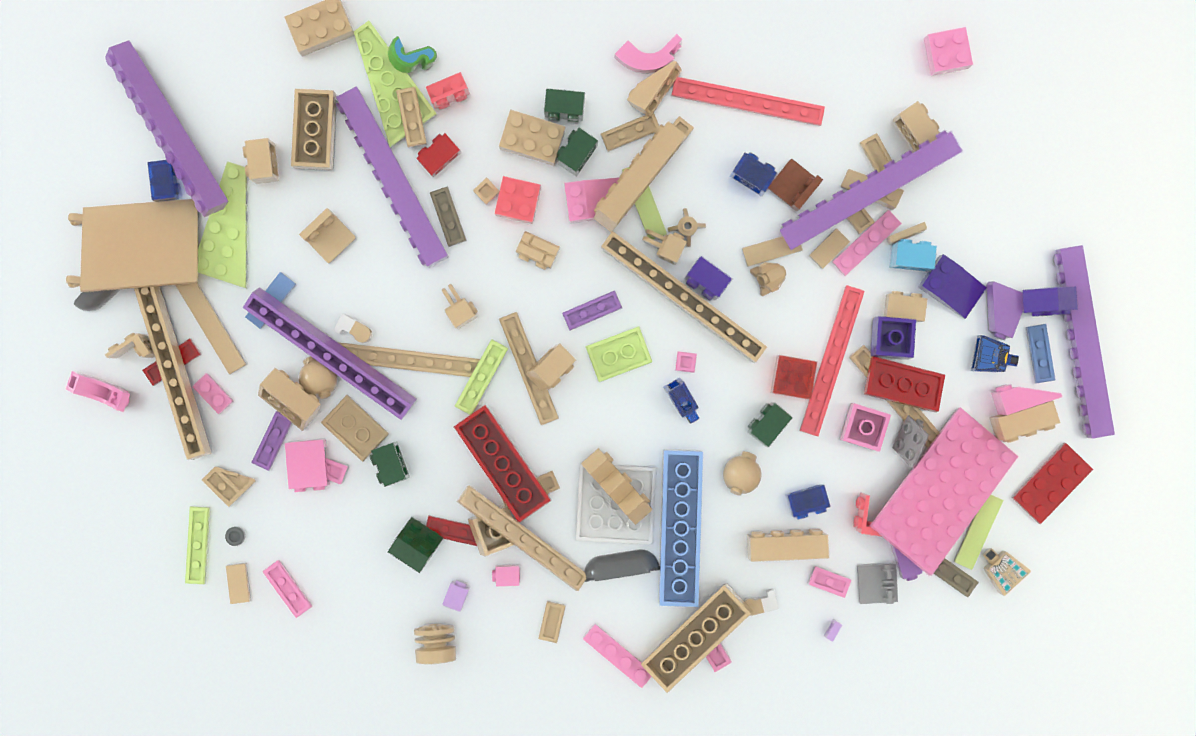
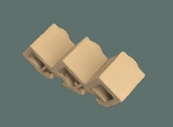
(617, 486)

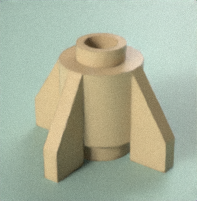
(687, 232)
(769, 276)

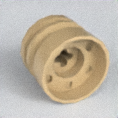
(435, 644)

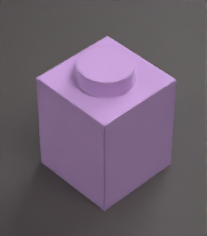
(456, 595)

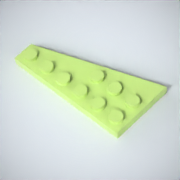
(385, 81)
(225, 235)

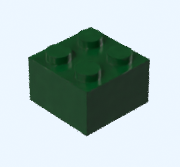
(564, 105)
(577, 151)
(769, 424)
(389, 464)
(415, 544)

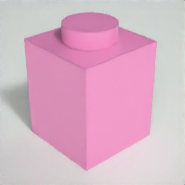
(506, 575)

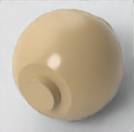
(317, 378)
(742, 474)

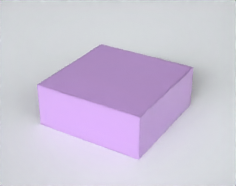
(833, 630)

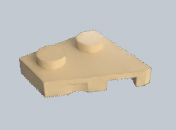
(227, 484)

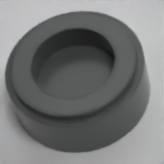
(235, 536)

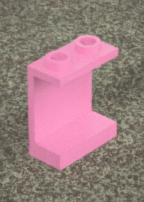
(306, 465)

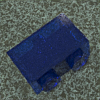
(163, 181)
(807, 501)

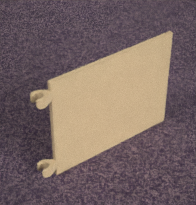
(137, 245)

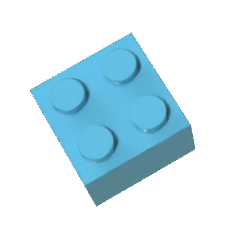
(913, 256)

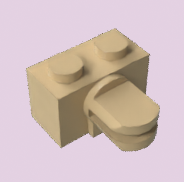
(670, 248)
(460, 312)

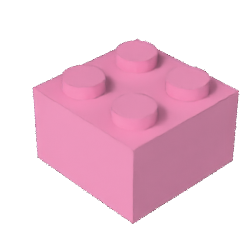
(948, 51)
(865, 427)

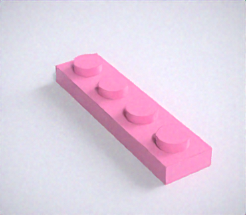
(866, 242)
(617, 655)

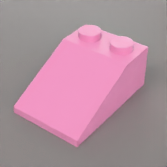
(584, 196)
(1014, 399)

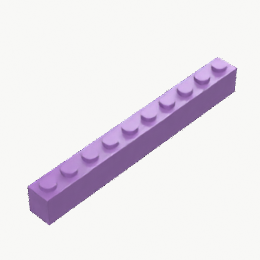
(166, 128)
(392, 177)
(870, 190)
(1085, 345)
(329, 353)

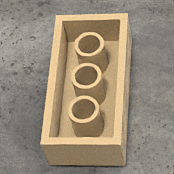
(313, 129)
(787, 546)

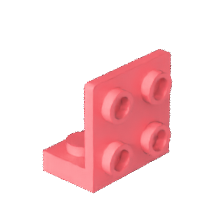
(447, 91)
(860, 521)

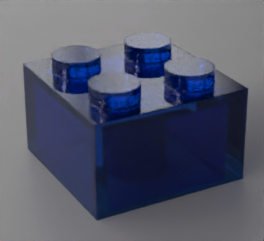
(754, 173)

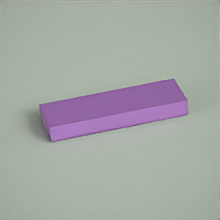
(592, 310)
(272, 441)

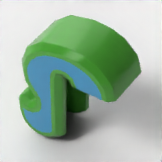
(409, 61)

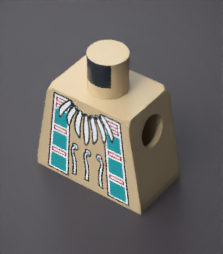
(1004, 570)

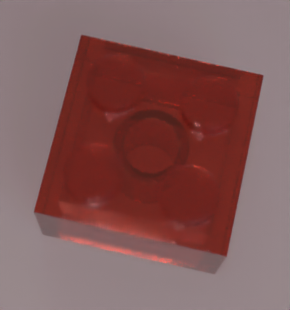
(793, 377)

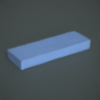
(278, 289)
(1040, 353)

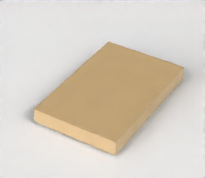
(354, 428)

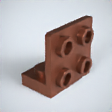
(794, 184)

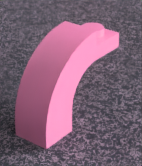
(643, 62)
(98, 390)

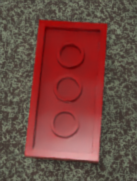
(904, 384)
(1052, 483)

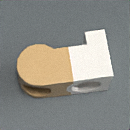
(350, 325)
(763, 604)

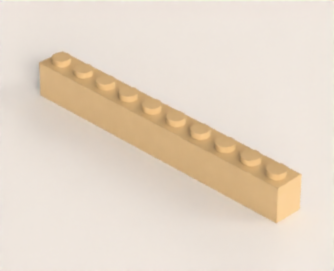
(684, 297)
(173, 372)

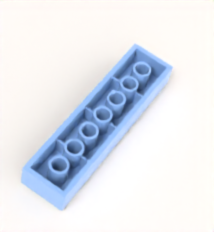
(680, 528)

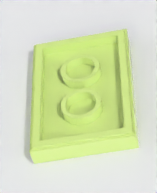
(619, 354)

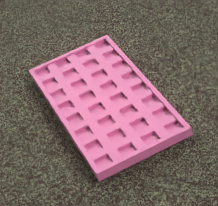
(944, 491)

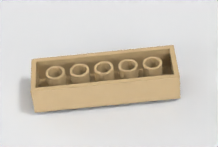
(639, 176)
(696, 637)

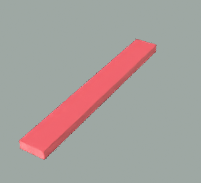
(748, 101)
(832, 360)

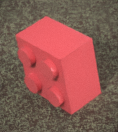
(517, 200)

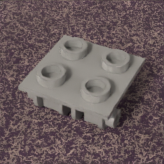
(910, 440)
(878, 583)

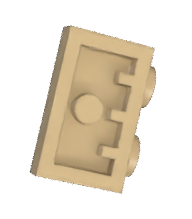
(328, 235)
(140, 343)

